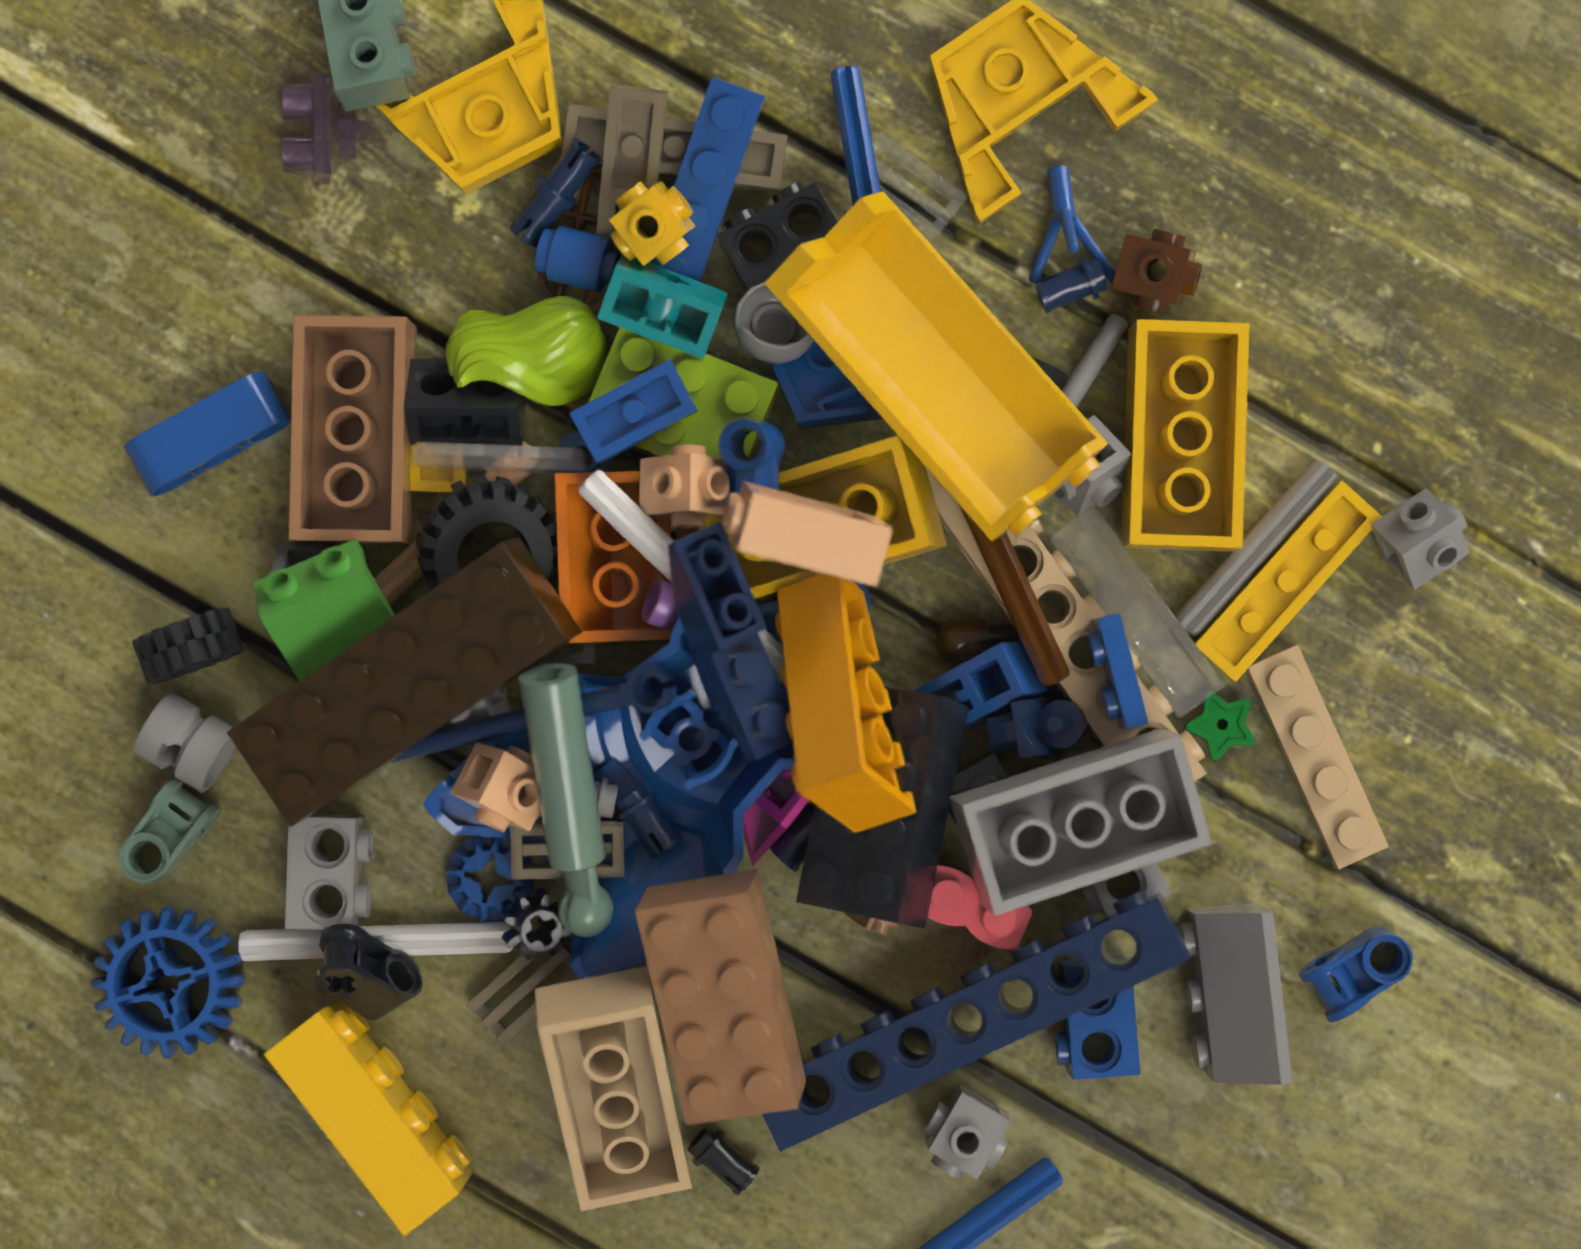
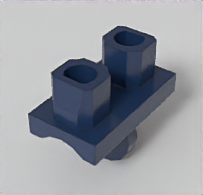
(1038, 727)

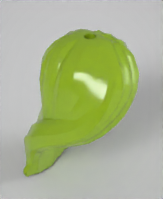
(541, 352)

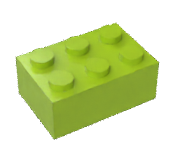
(715, 386)

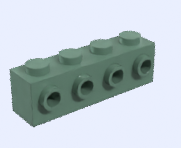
(366, 51)

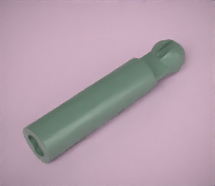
(566, 793)

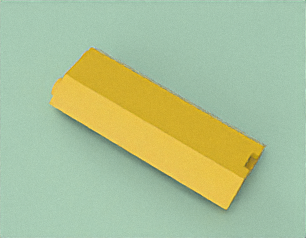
(937, 366)

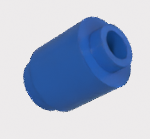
(576, 258)

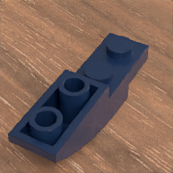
(724, 640)

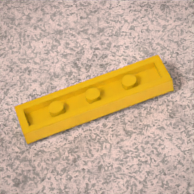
(1287, 581)

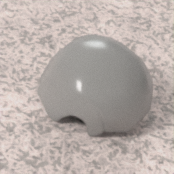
(769, 328)

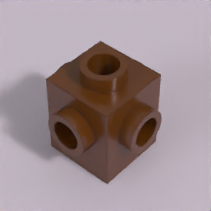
(1137, 264)

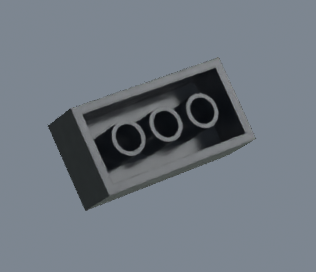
(892, 866)

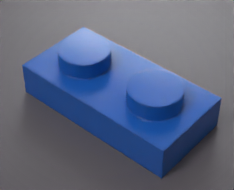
(633, 412)
(1122, 696)

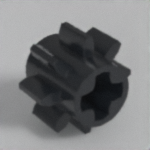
(519, 921)

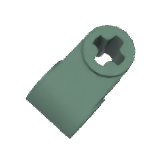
(168, 829)

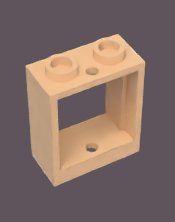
(807, 533)

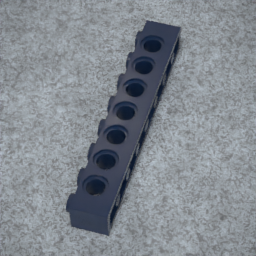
(851, 1094)

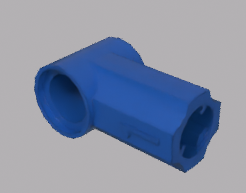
(762, 469)

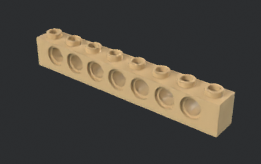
(1053, 575)

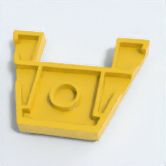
(1009, 74)
(491, 113)

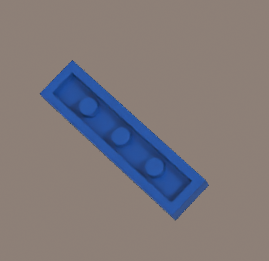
(713, 168)

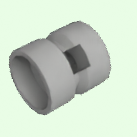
(186, 741)

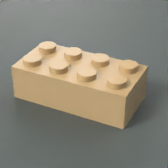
(612, 1088)

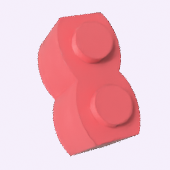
(958, 904)

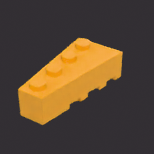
(838, 704)

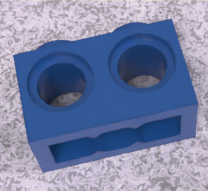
(1111, 1016)

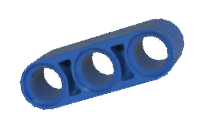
(207, 433)

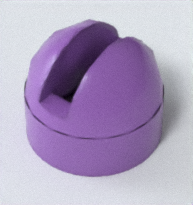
(661, 606)

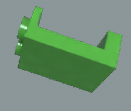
(321, 606)

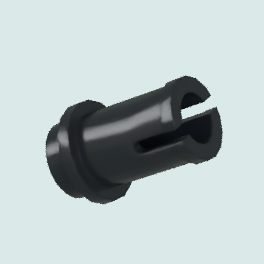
(722, 1159)

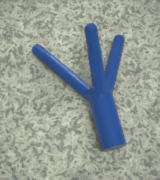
(1072, 227)

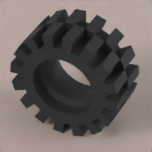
(187, 645)

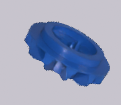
(468, 893)

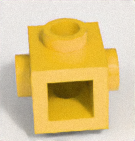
(671, 214)

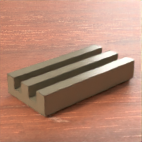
(545, 871)
(491, 1019)

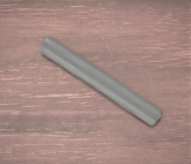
(1256, 548)

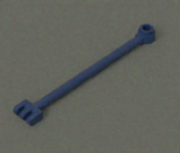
(633, 693)

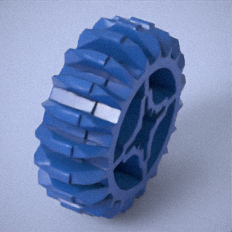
(172, 1001)

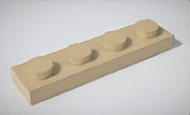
(1316, 757)

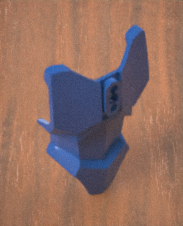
(698, 785)

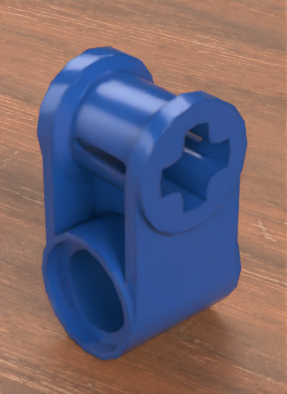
(1354, 974)

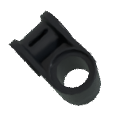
(367, 976)

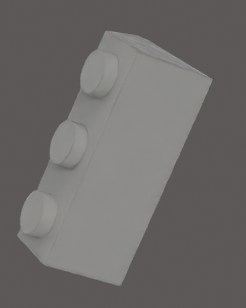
(1237, 994)

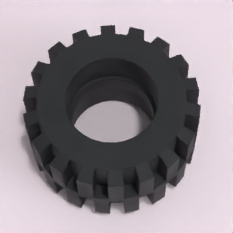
(481, 504)

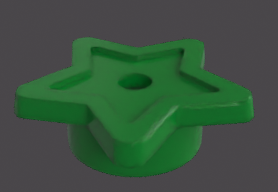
(1220, 740)

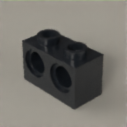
(774, 228)
(461, 415)

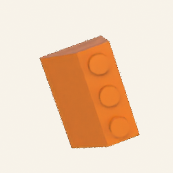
(599, 571)

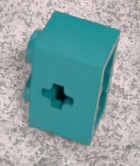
(662, 306)

